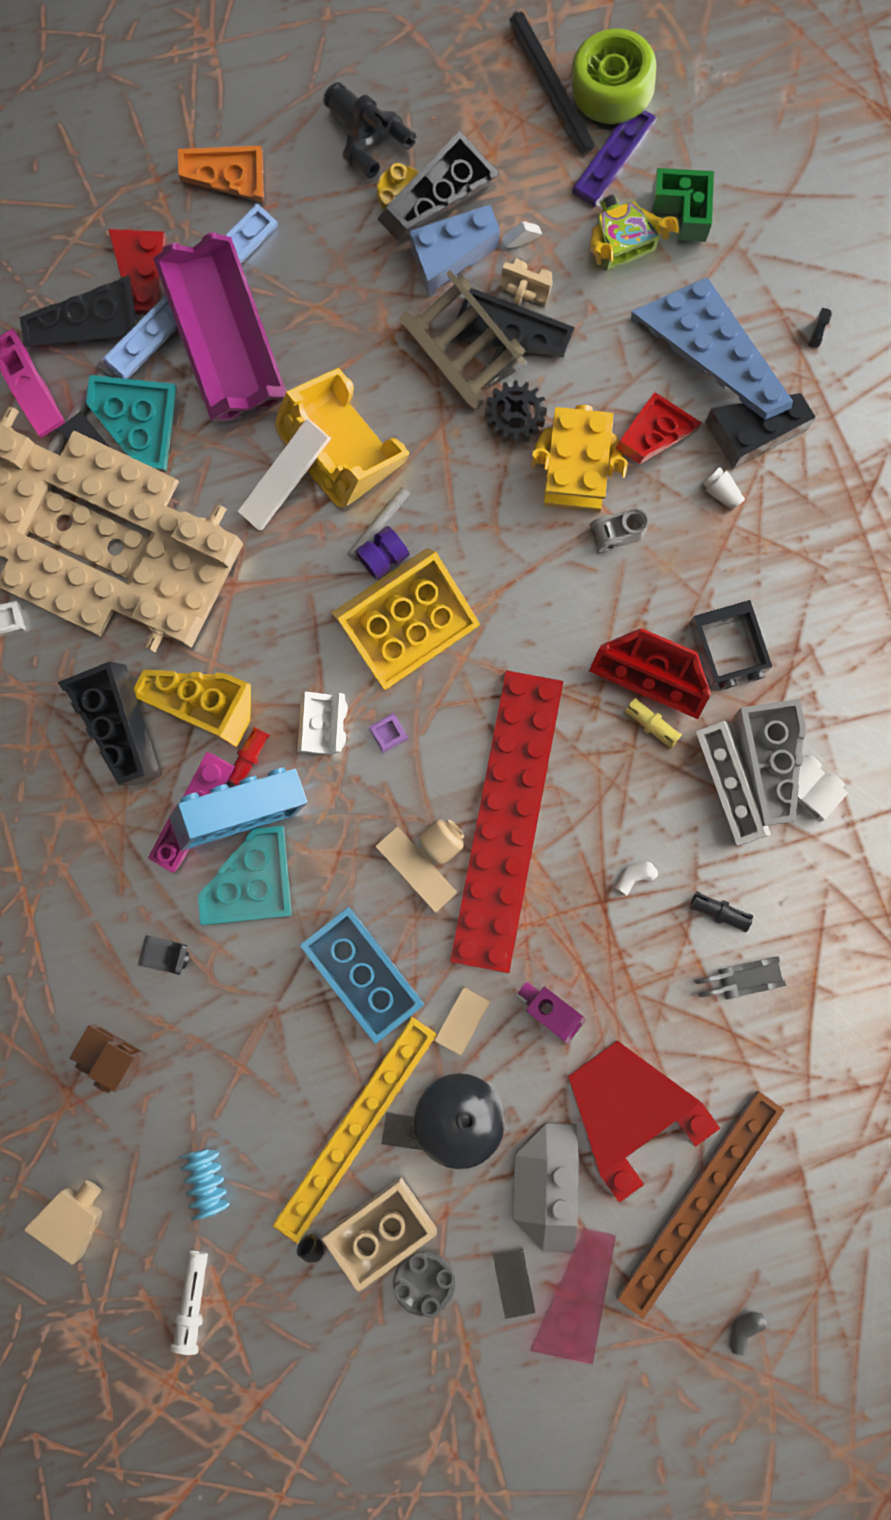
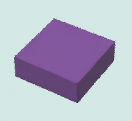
(388, 733)

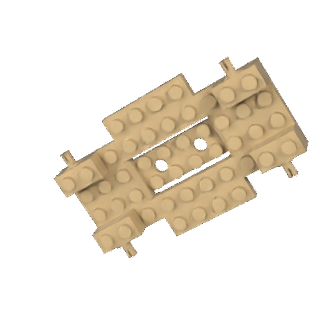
(169, 573)

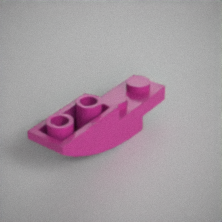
(27, 385)
(210, 774)

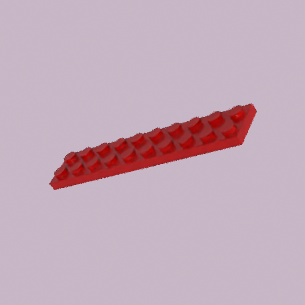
(507, 822)

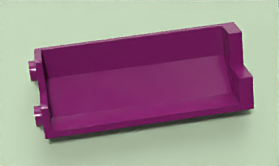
(220, 327)

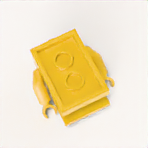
(578, 457)

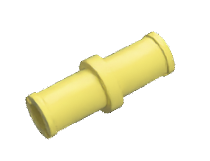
(653, 723)

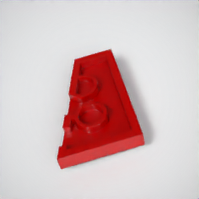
(134, 257)
(656, 429)

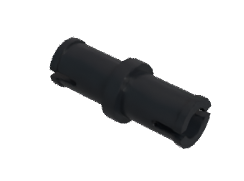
(721, 911)

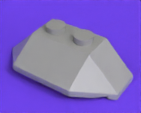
(548, 1187)

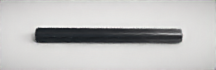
(552, 83)

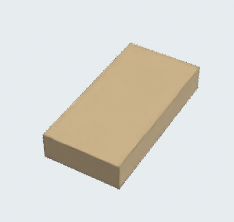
(462, 1021)

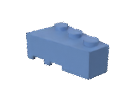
(453, 245)

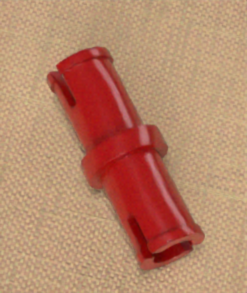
(248, 755)

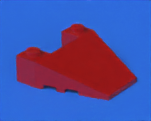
(626, 1106)

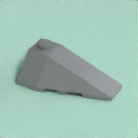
(772, 753)

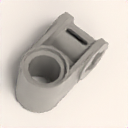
(614, 532)

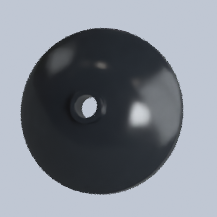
(440, 1115)

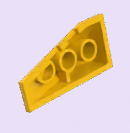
(205, 701)

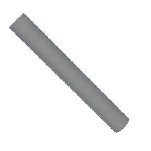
(380, 521)

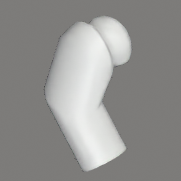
(635, 872)

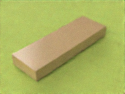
(416, 869)

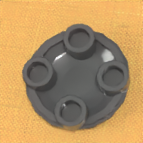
(424, 1283)

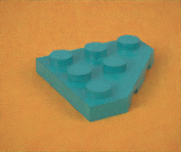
(135, 415)
(250, 882)

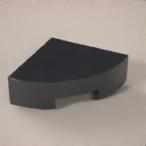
(819, 326)

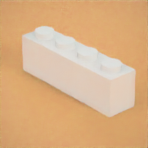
(732, 782)

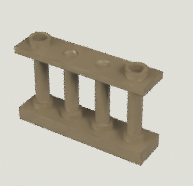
(437, 345)

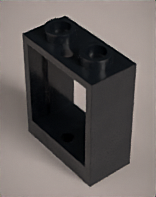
(740, 611)

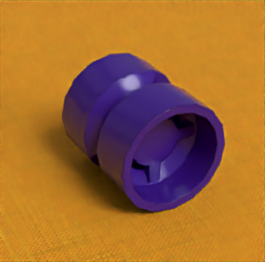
(382, 552)

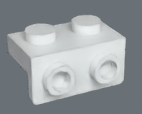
(321, 723)

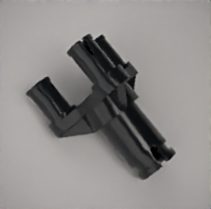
(365, 126)

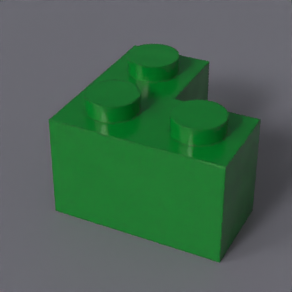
(688, 195)

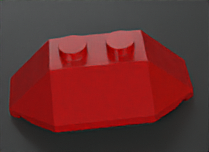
(655, 670)

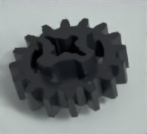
(515, 400)

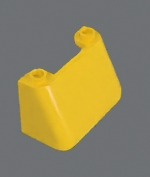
(355, 455)

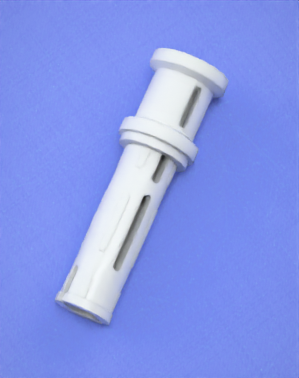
(185, 1319)

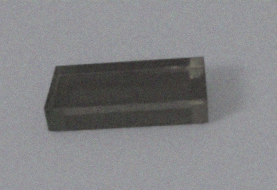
(513, 1282)

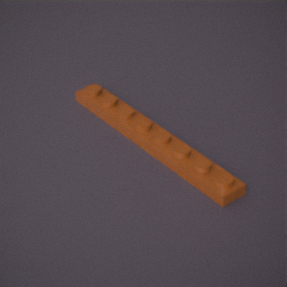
(699, 1204)

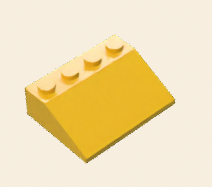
(406, 618)

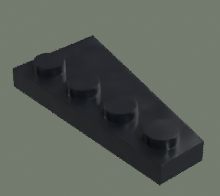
(93, 315)
(531, 330)

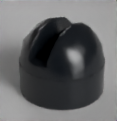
(310, 1249)

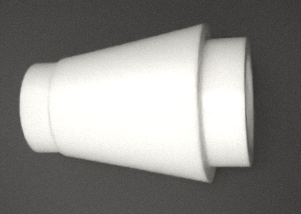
(723, 488)

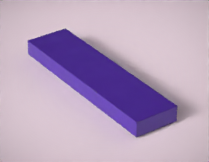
(612, 158)

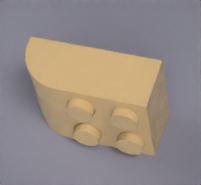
(379, 1234)

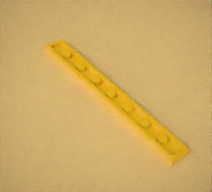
(354, 1130)

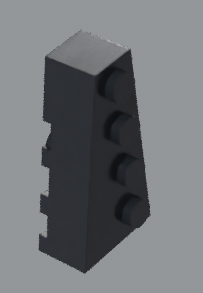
(114, 721)

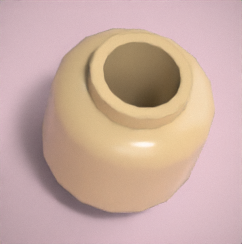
(441, 841)

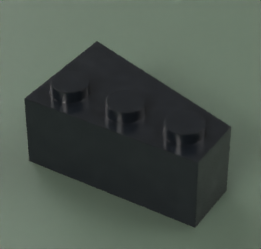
(747, 435)

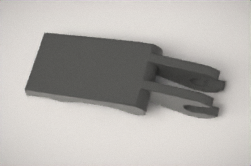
(746, 978)

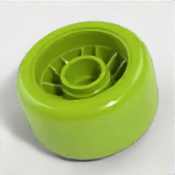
(613, 75)

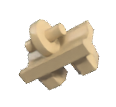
(526, 284)

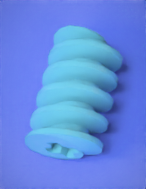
(204, 1183)

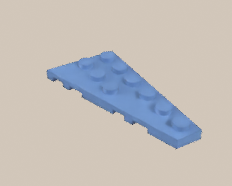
(714, 342)

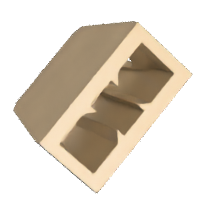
(68, 1222)

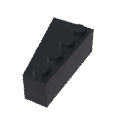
(442, 184)

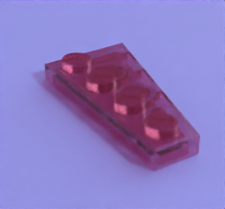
(576, 1310)

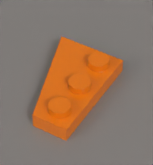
(225, 169)

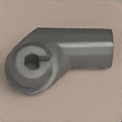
(745, 1328)

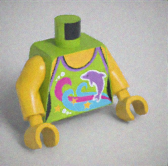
(626, 232)

